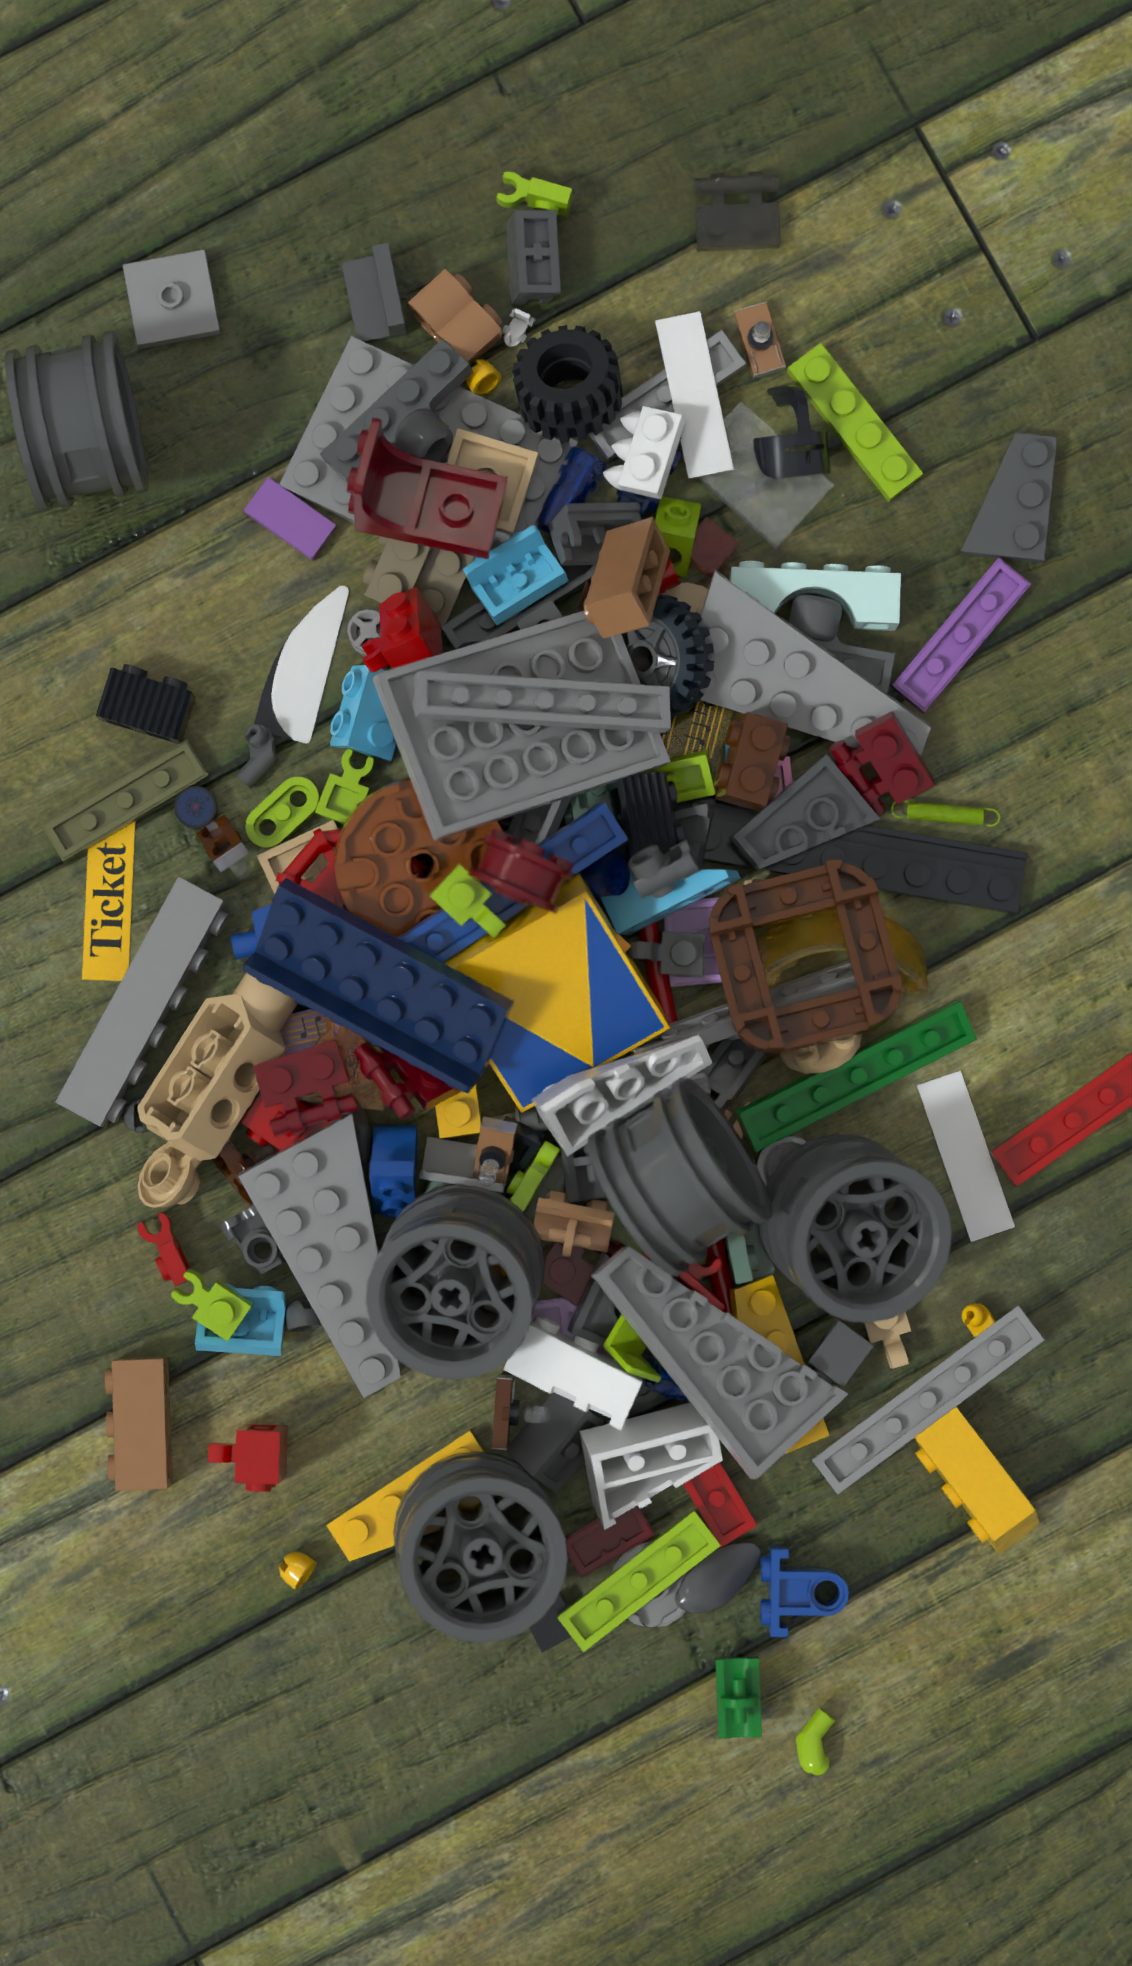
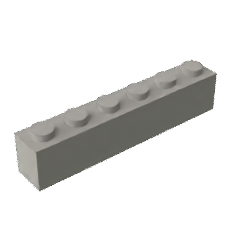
(142, 1003)

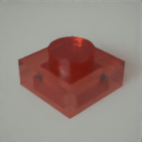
(711, 547)

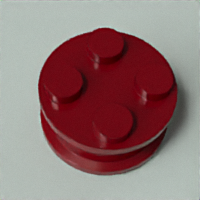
(522, 871)

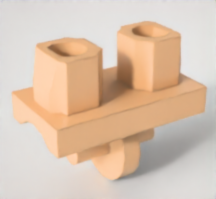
(574, 1224)

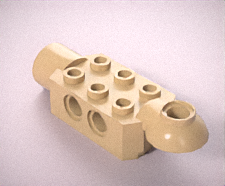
(208, 1086)

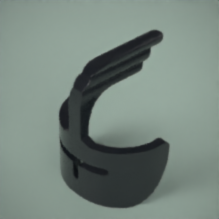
(770, 449)

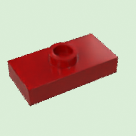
(720, 1504)

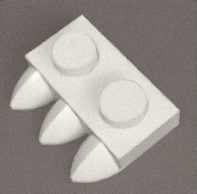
(648, 453)

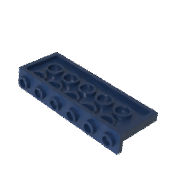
(378, 986)

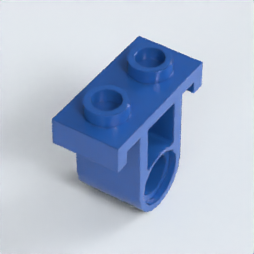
(393, 1168)
(793, 1591)

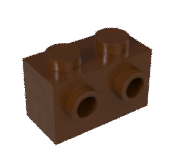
(751, 761)

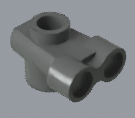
(657, 872)
(248, 1231)

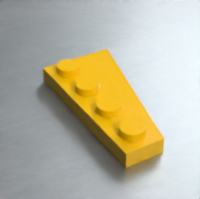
(762, 1310)
(371, 1522)

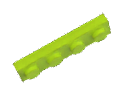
(854, 422)
(638, 1580)

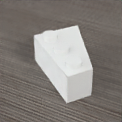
(574, 1371)
(646, 1458)

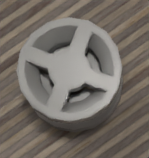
(363, 627)

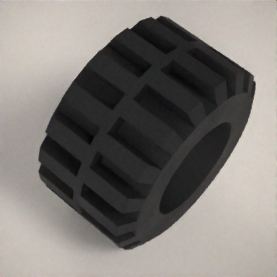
(562, 357)

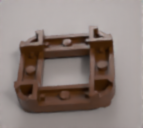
(789, 898)

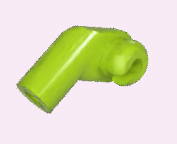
(810, 1745)

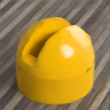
(484, 378)
(296, 1569)

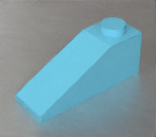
(632, 913)

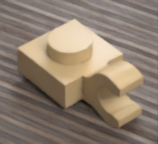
(889, 1332)

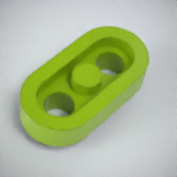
(279, 809)

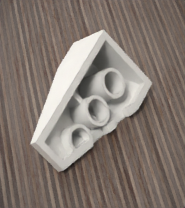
(615, 1090)

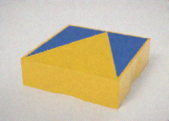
(571, 993)

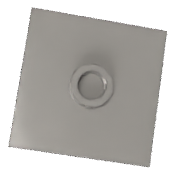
(171, 299)

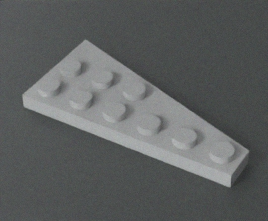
(785, 675)
(324, 1228)
(731, 1374)

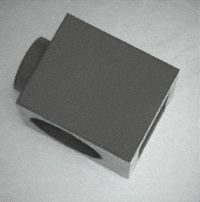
(838, 1354)

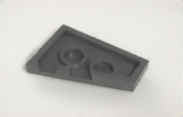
(1017, 506)

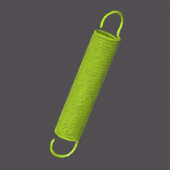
(946, 813)

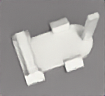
(515, 331)

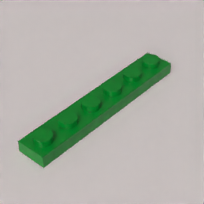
(866, 1072)

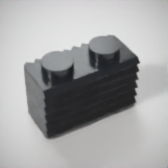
(146, 704)
(646, 811)

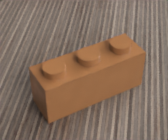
(627, 578)
(139, 1423)

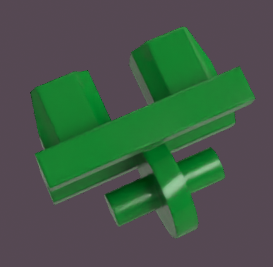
(738, 1697)

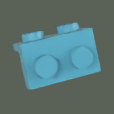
(515, 574)
(361, 717)
(259, 1331)

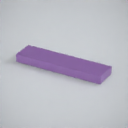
(960, 635)

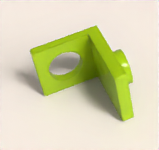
(678, 526)
(627, 1349)

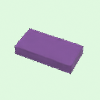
(290, 519)

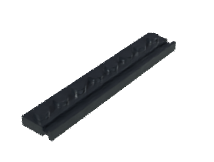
(894, 859)

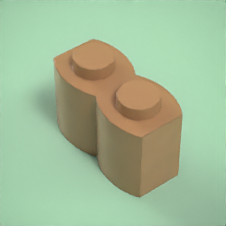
(452, 315)

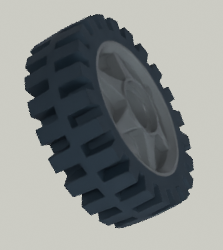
(676, 650)

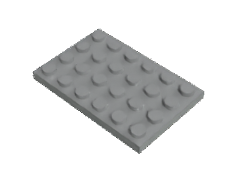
(362, 379)
(491, 770)

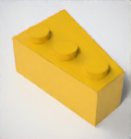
(976, 1481)

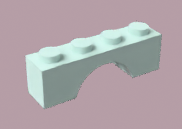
(866, 597)

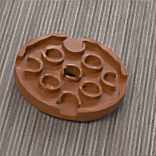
(377, 855)

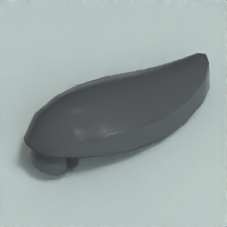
(717, 1578)

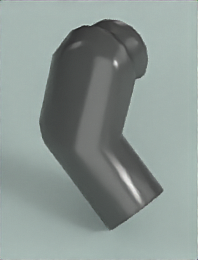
(262, 754)
(363, 1134)

